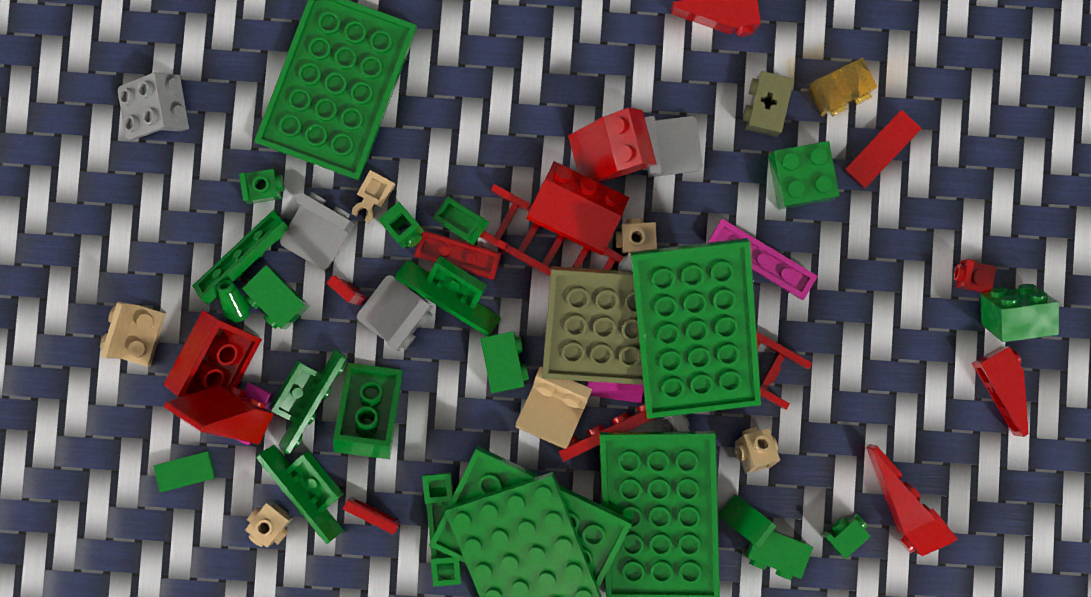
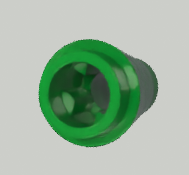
(233, 302)

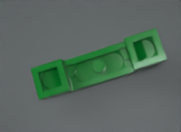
(437, 496)

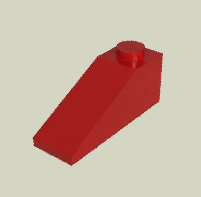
(722, 15)
(1006, 385)

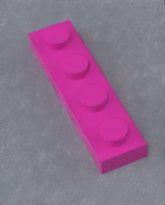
(769, 262)

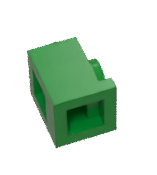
(271, 192)
(395, 220)
(847, 535)

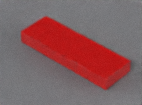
(882, 149)
(463, 255)
(346, 290)

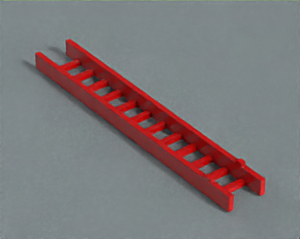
(496, 241)

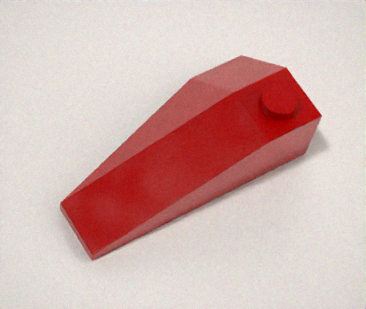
(917, 523)

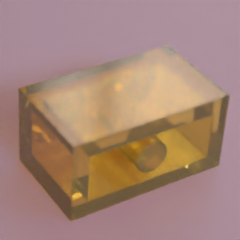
(842, 87)

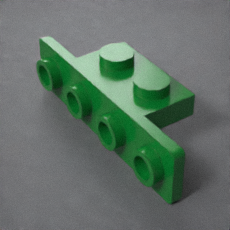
(452, 291)
(302, 395)
(306, 487)

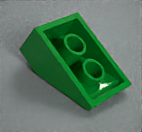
(368, 411)

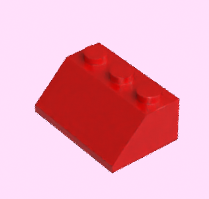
(578, 208)
(212, 356)

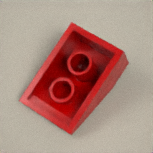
(613, 146)
(224, 413)

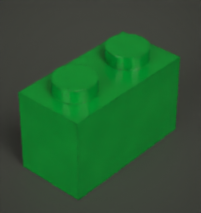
(275, 298)
(503, 362)
(781, 553)

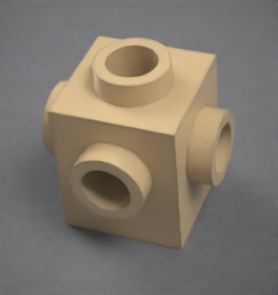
(635, 226)
(757, 450)
(277, 520)

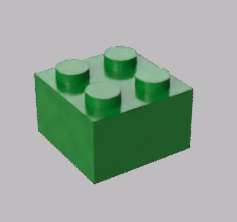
(803, 175)
(1019, 313)

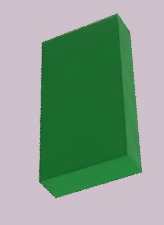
(460, 220)
(184, 471)
(747, 521)

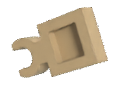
(374, 192)

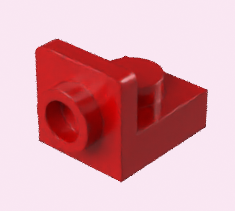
(974, 276)

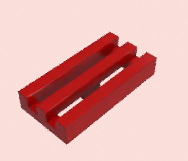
(372, 515)

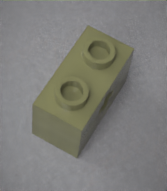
(778, 91)

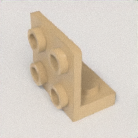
(132, 333)
(553, 409)

